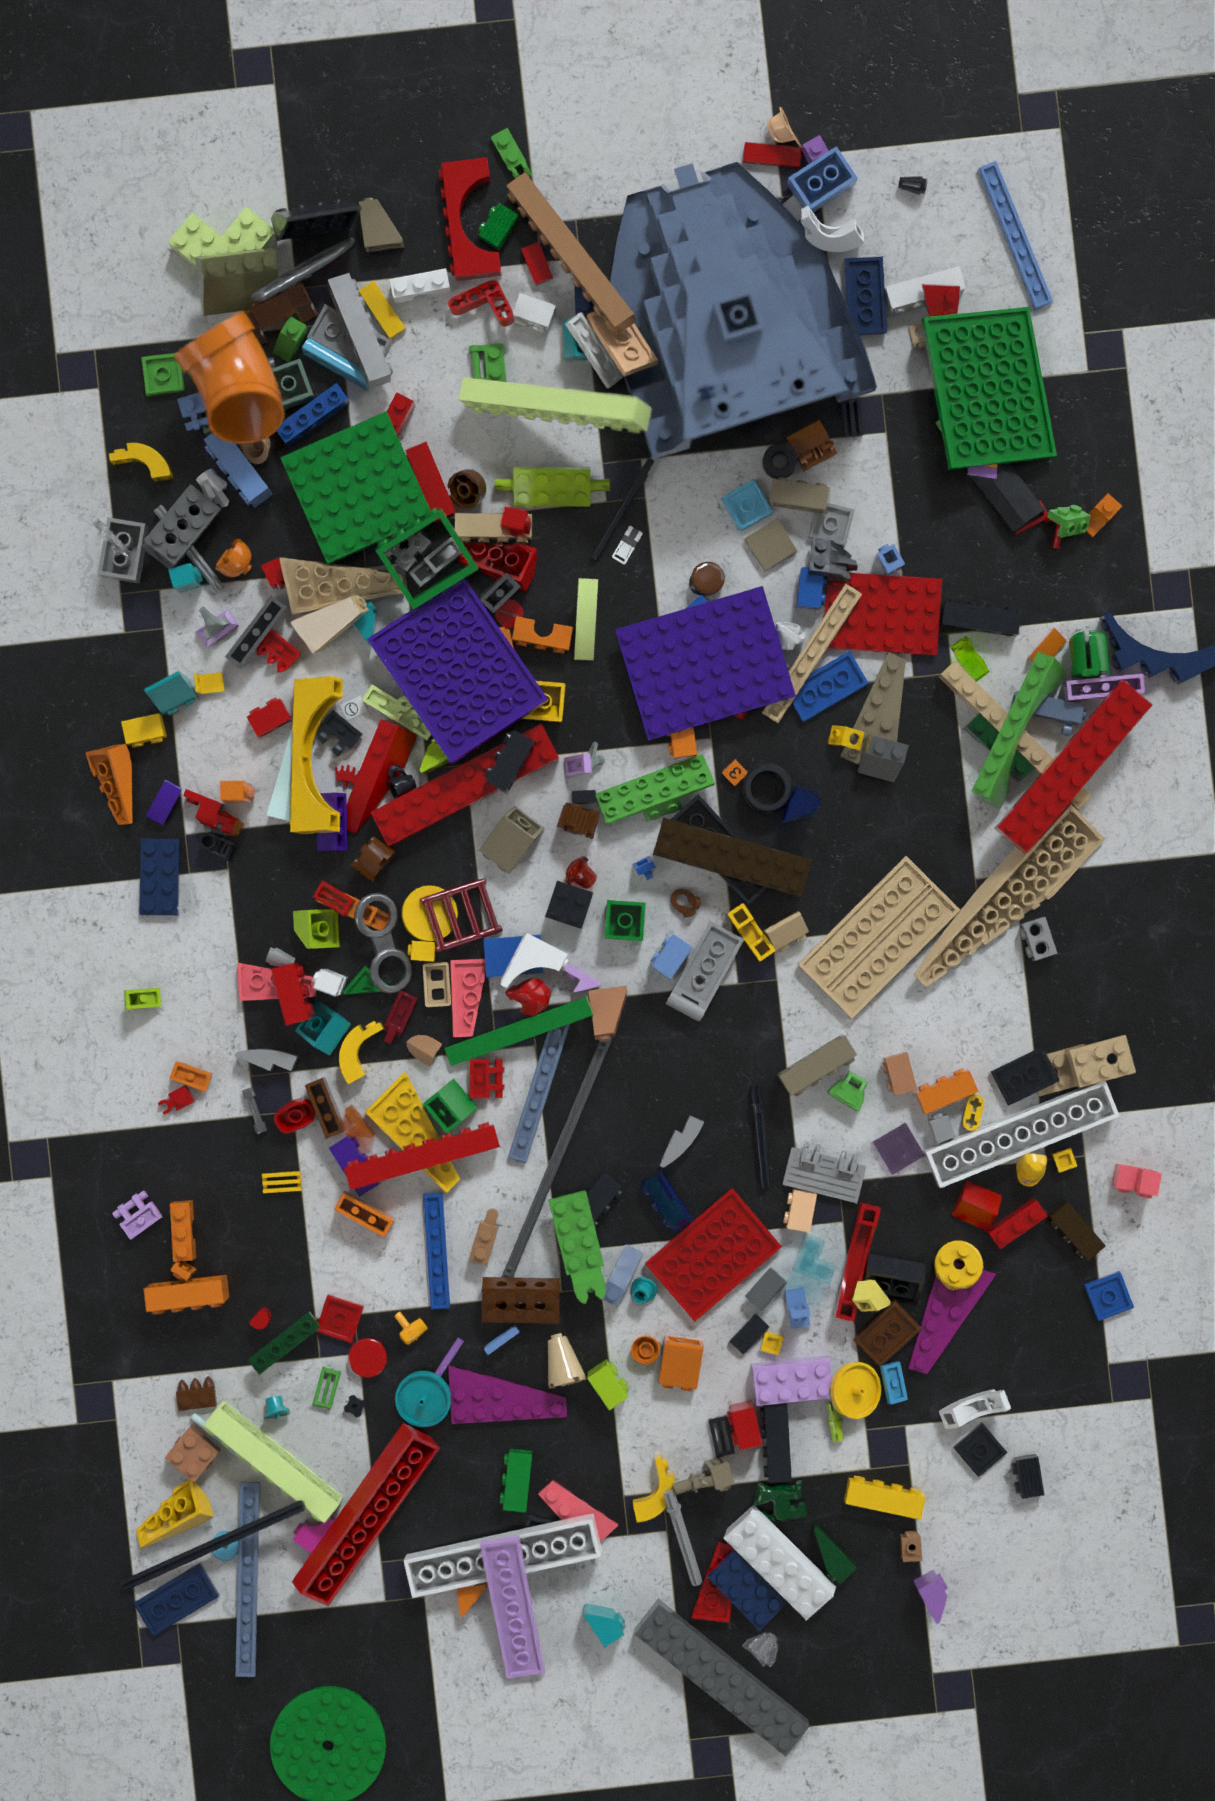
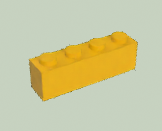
(885, 1498)

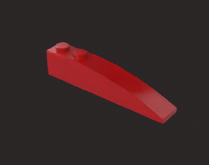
(388, 747)

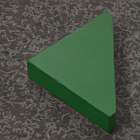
(362, 983)

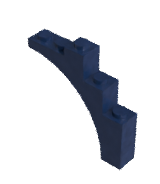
(1130, 651)

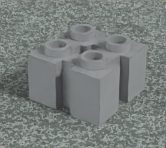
(405, 557)

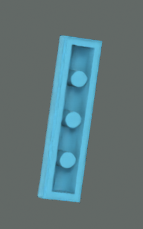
(334, 362)

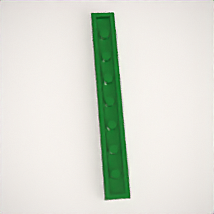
(519, 1031)

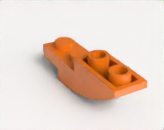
(372, 916)

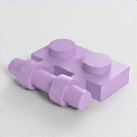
(140, 1220)

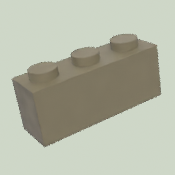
(799, 495)

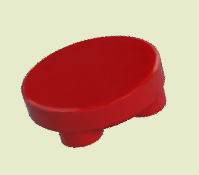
(367, 1357)

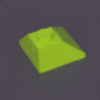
(433, 758)
(317, 928)

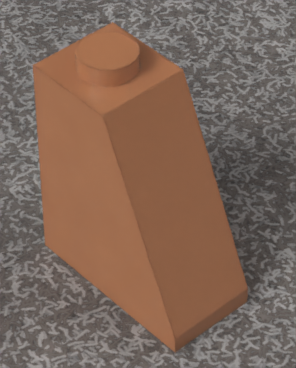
(607, 1010)

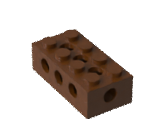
(520, 1300)

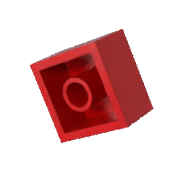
(745, 1425)

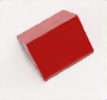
(977, 1205)

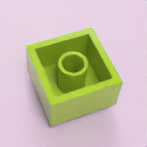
(608, 1384)

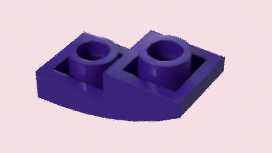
(164, 802)

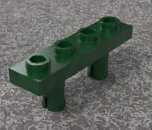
(284, 1343)

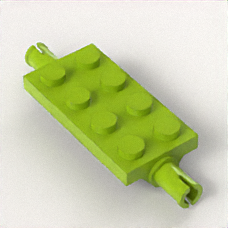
(552, 486)

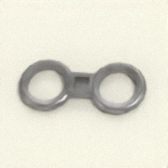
(383, 943)

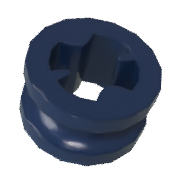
(706, 392)

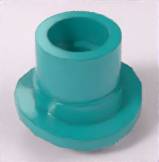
(643, 1290)
(275, 1408)

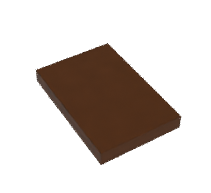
(887, 1333)

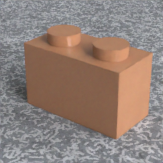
(899, 1073)

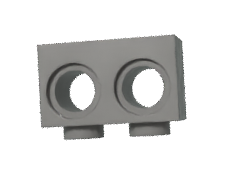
(1043, 936)

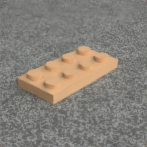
(626, 349)

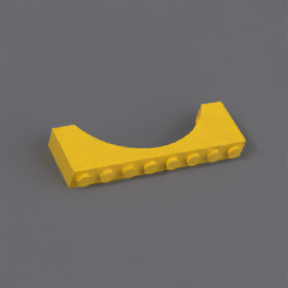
(311, 702)

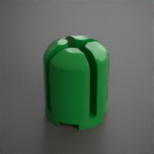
(1079, 656)

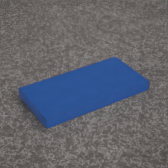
(829, 686)

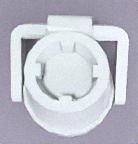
(789, 634)

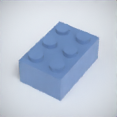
(822, 180)

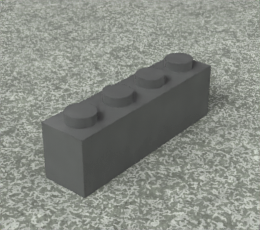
(255, 632)

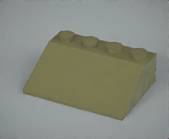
(232, 277)

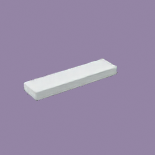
(594, 350)

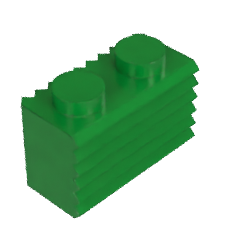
(498, 226)

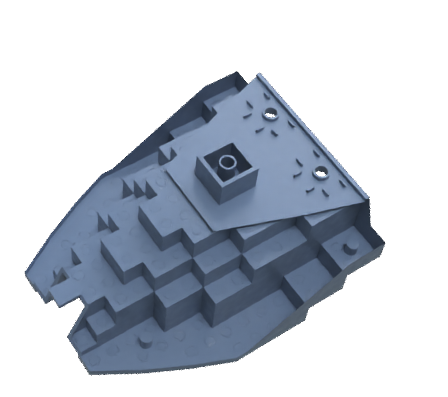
(730, 303)

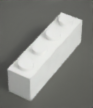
(910, 292)

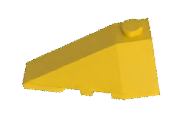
(181, 1512)

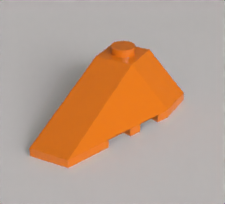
(114, 772)

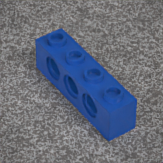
(312, 415)

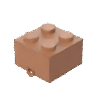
(192, 1453)

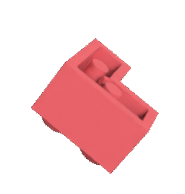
(1142, 1180)

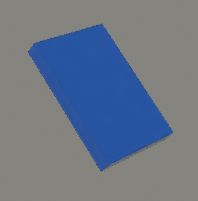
(499, 953)

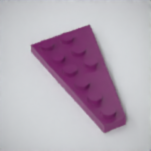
(943, 1317)
(493, 1399)

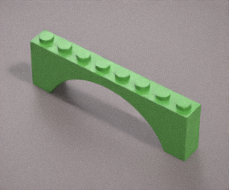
(1040, 681)

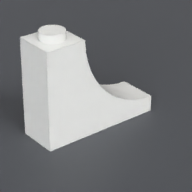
(533, 954)

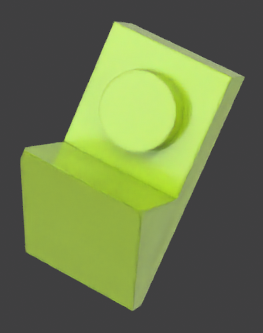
(142, 998)

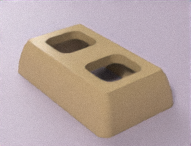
(429, 985)

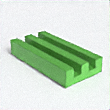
(331, 1371)

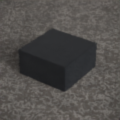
(584, 796)

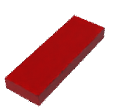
(772, 155)

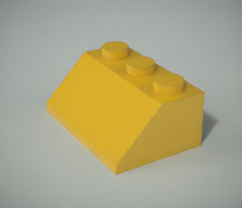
(554, 707)

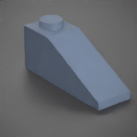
(621, 1274)

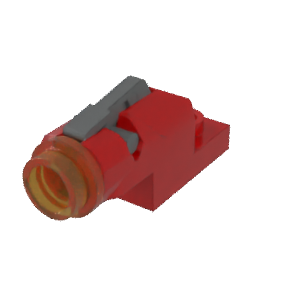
(212, 817)

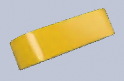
(977, 1113)

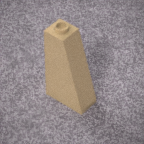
(326, 624)

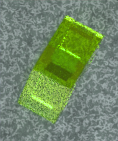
(969, 658)

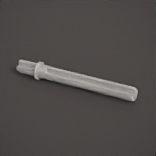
(197, 559)
(673, 1509)

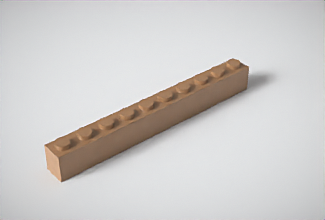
(571, 254)

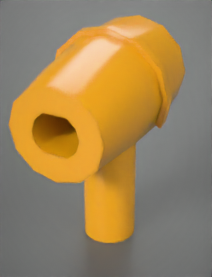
(410, 1331)

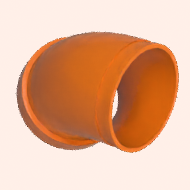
(234, 381)

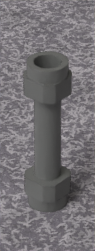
(260, 1126)

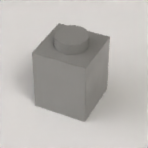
(941, 1127)

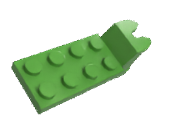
(578, 1243)

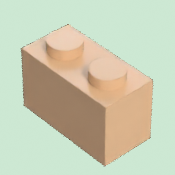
(800, 1210)

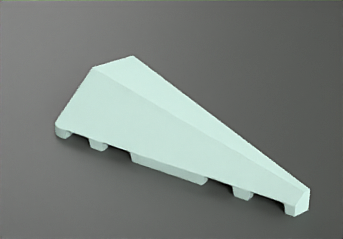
(281, 797)

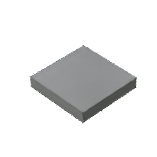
(833, 525)

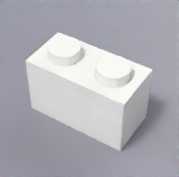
(534, 313)

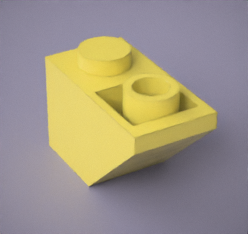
(869, 1296)

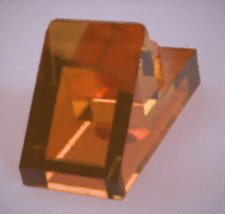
(361, 1129)

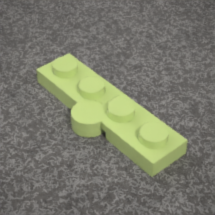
(398, 710)

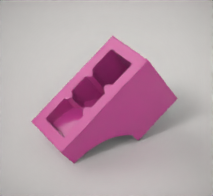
(310, 1534)

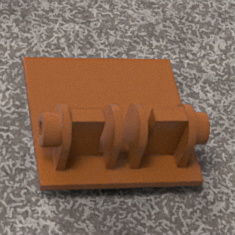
(812, 445)

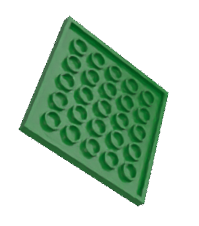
(356, 487)

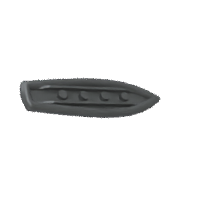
(302, 271)

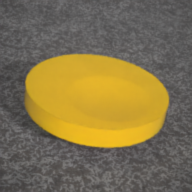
(416, 918)
(855, 1390)

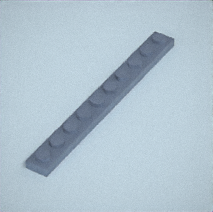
(247, 1582)

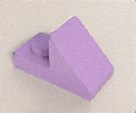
(586, 982)

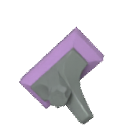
(215, 626)
(582, 763)

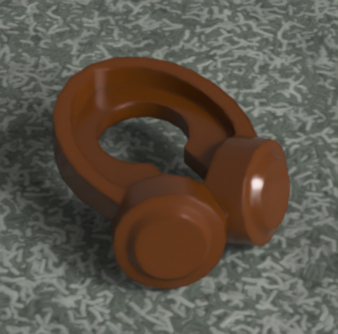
(687, 912)

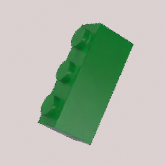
(516, 1480)

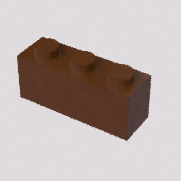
(325, 1107)

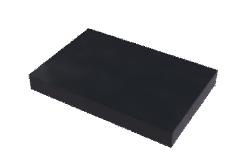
(1025, 1075)

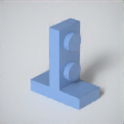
(797, 1308)

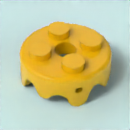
(952, 1277)

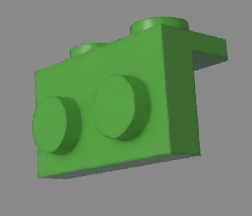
(1072, 520)

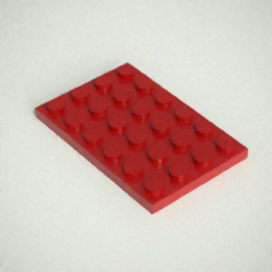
(891, 614)
(713, 1254)

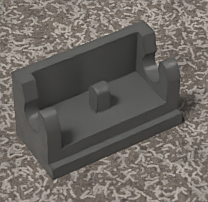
(766, 1289)

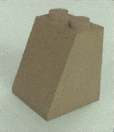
(511, 839)

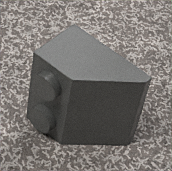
(882, 758)

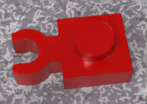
(179, 1098)

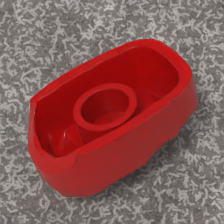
(294, 1115)

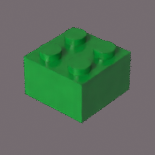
(625, 920)

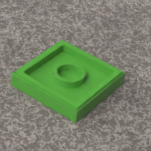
(162, 375)

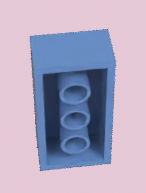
(241, 472)

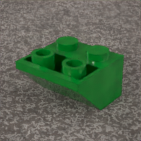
(450, 1105)

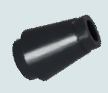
(913, 184)

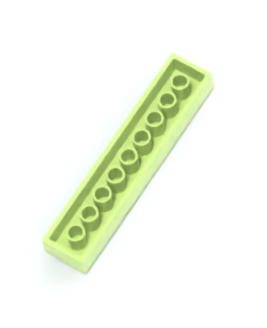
(555, 404)

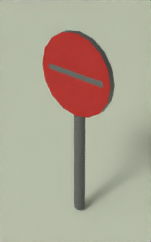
(507, 613)

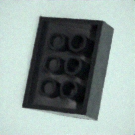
(314, 220)

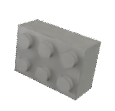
(122, 567)

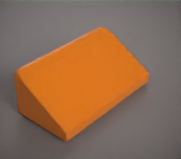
(1049, 645)

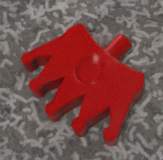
(346, 776)

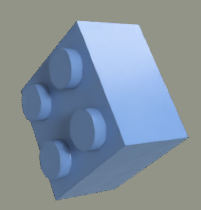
(671, 955)

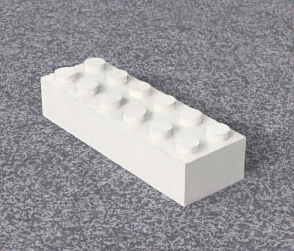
(780, 1562)

